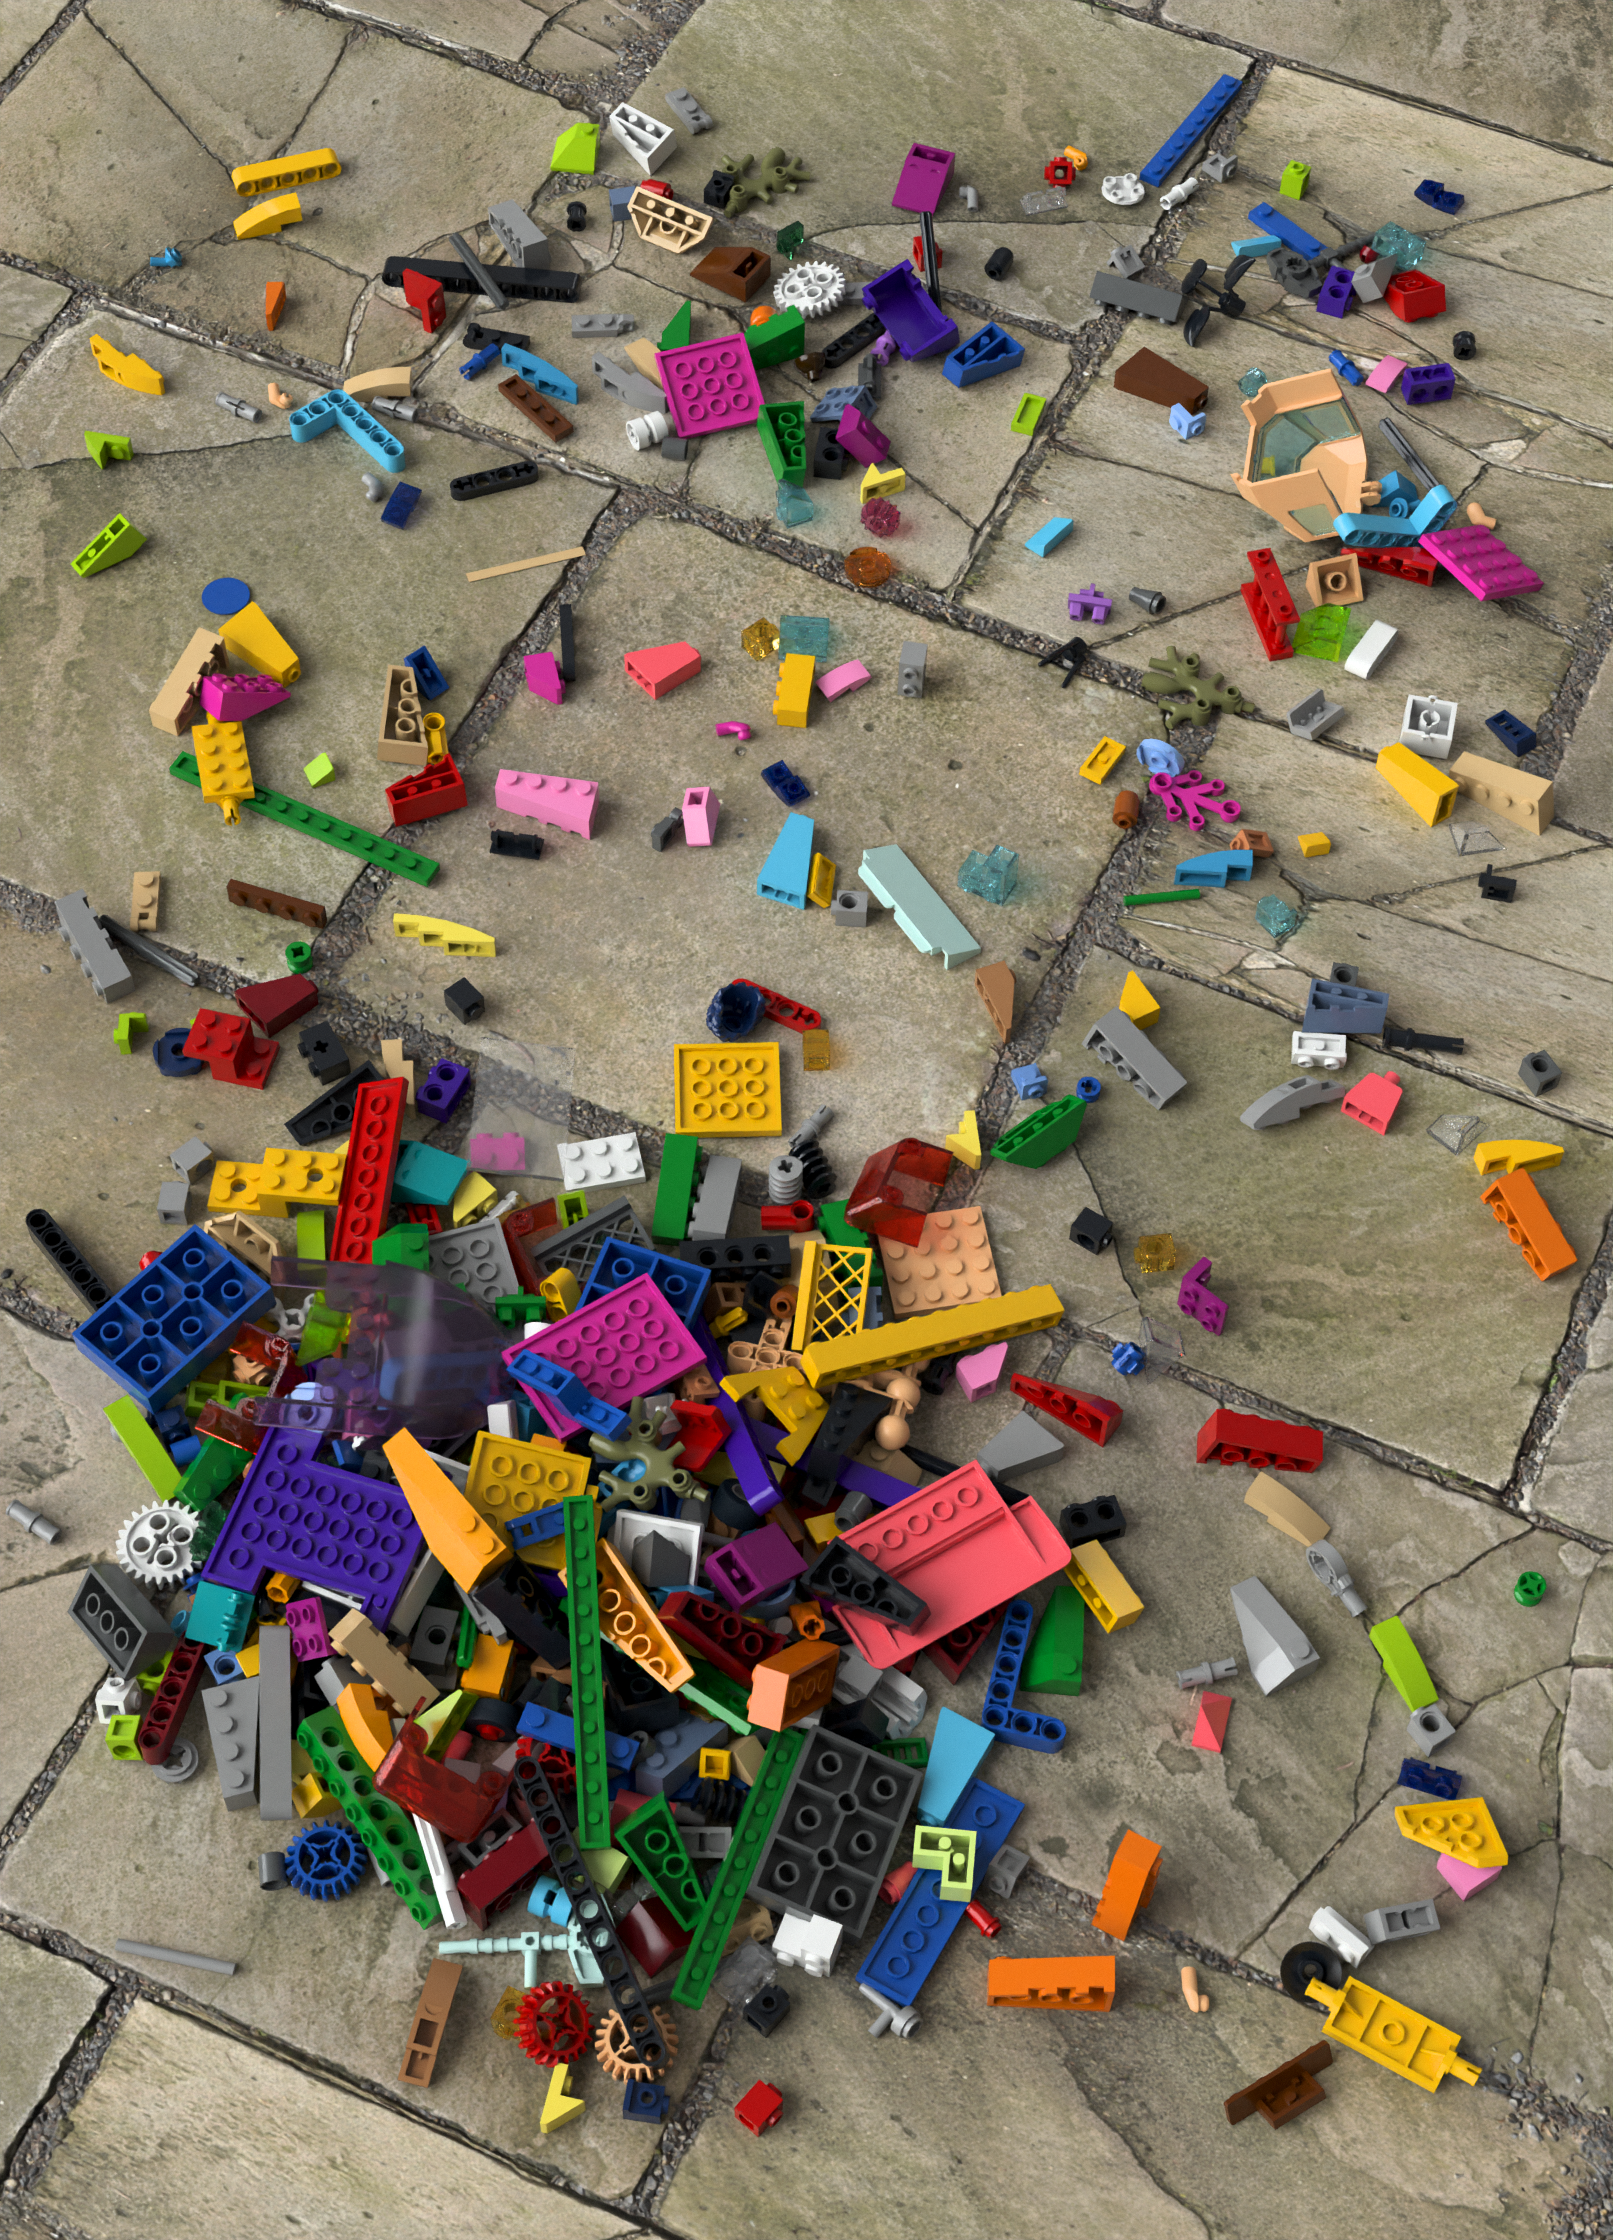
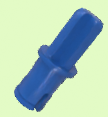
(480, 361)
(1346, 368)

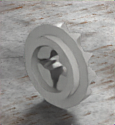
(189, 1761)

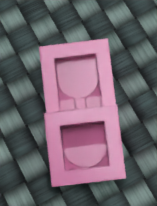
(1386, 374)
(847, 676)

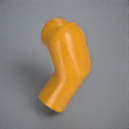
(1079, 158)

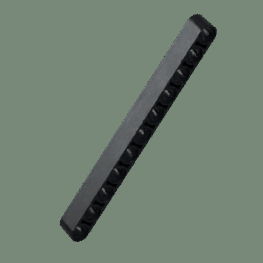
(600, 1922)

